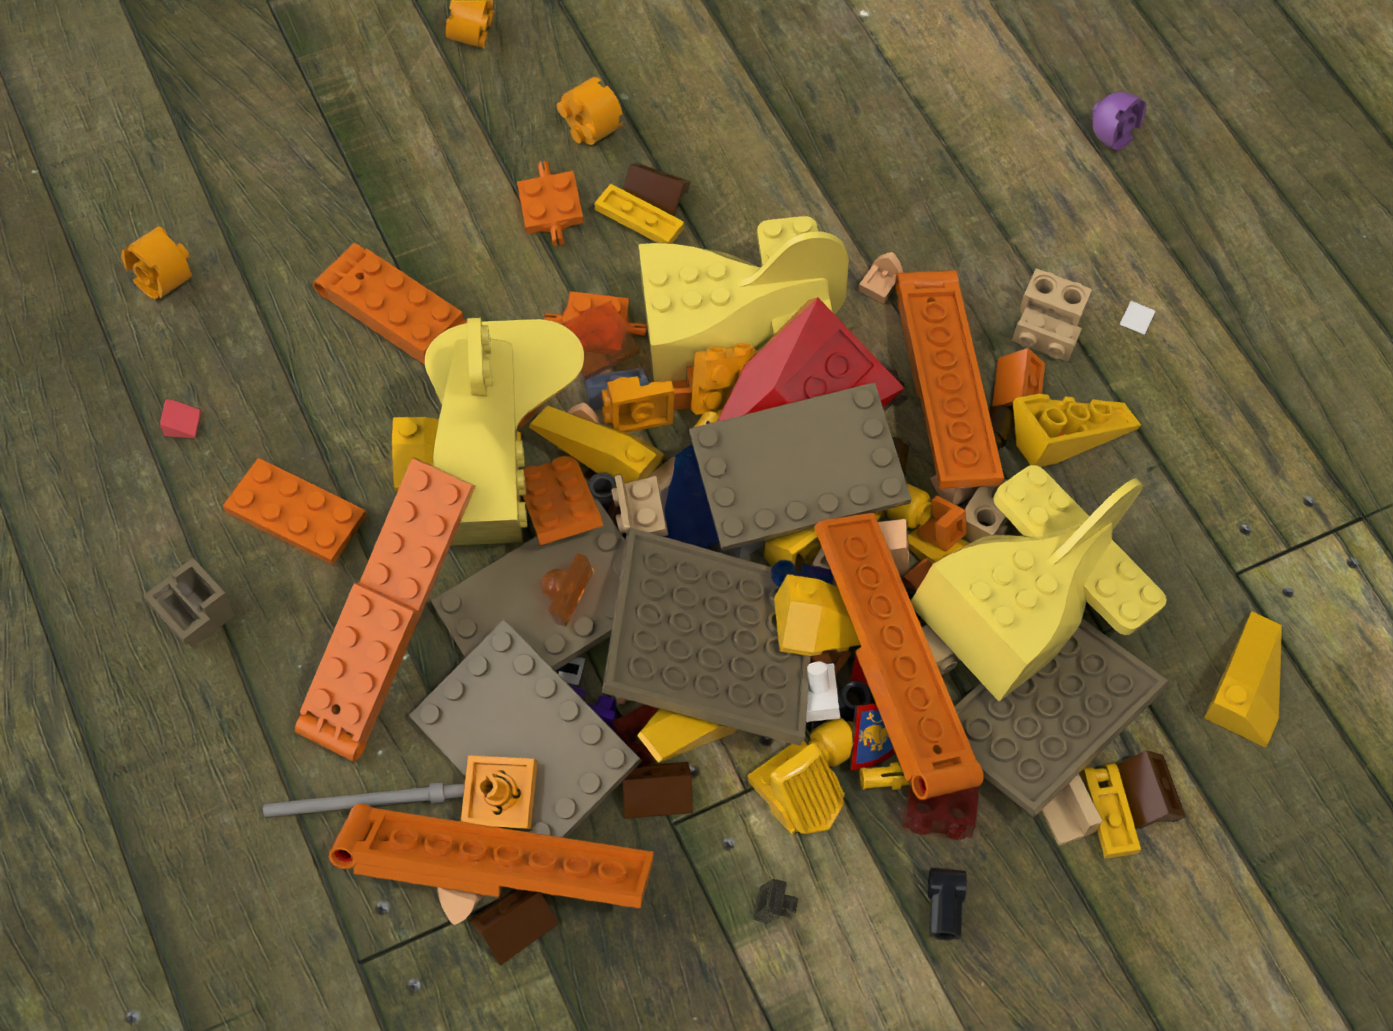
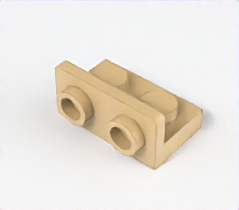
(1046, 334)
(640, 506)

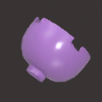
(1116, 118)

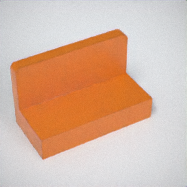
(1018, 376)

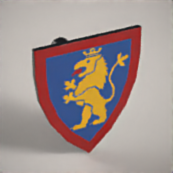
(869, 738)

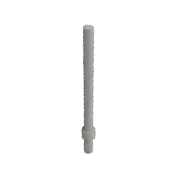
(434, 793)

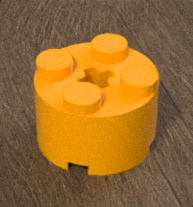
(470, 21)
(590, 111)
(157, 263)

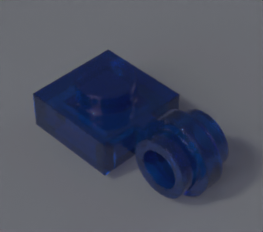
(784, 567)

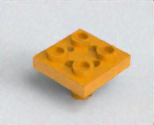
(486, 791)

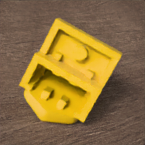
(800, 789)

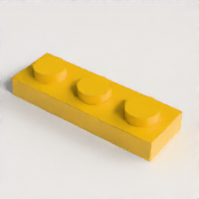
(639, 215)

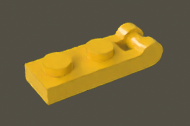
(1117, 828)

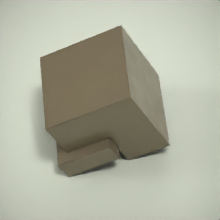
(190, 603)

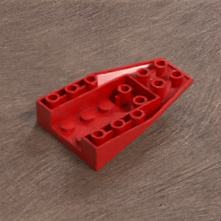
(807, 360)

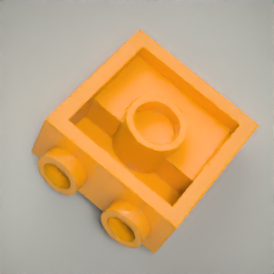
(716, 375)
(637, 407)

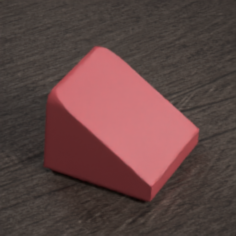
(179, 420)

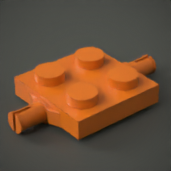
(550, 202)
(582, 302)

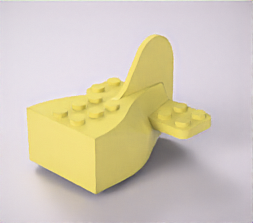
(718, 300)
(486, 385)
(1019, 599)

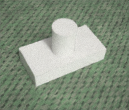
(822, 692)

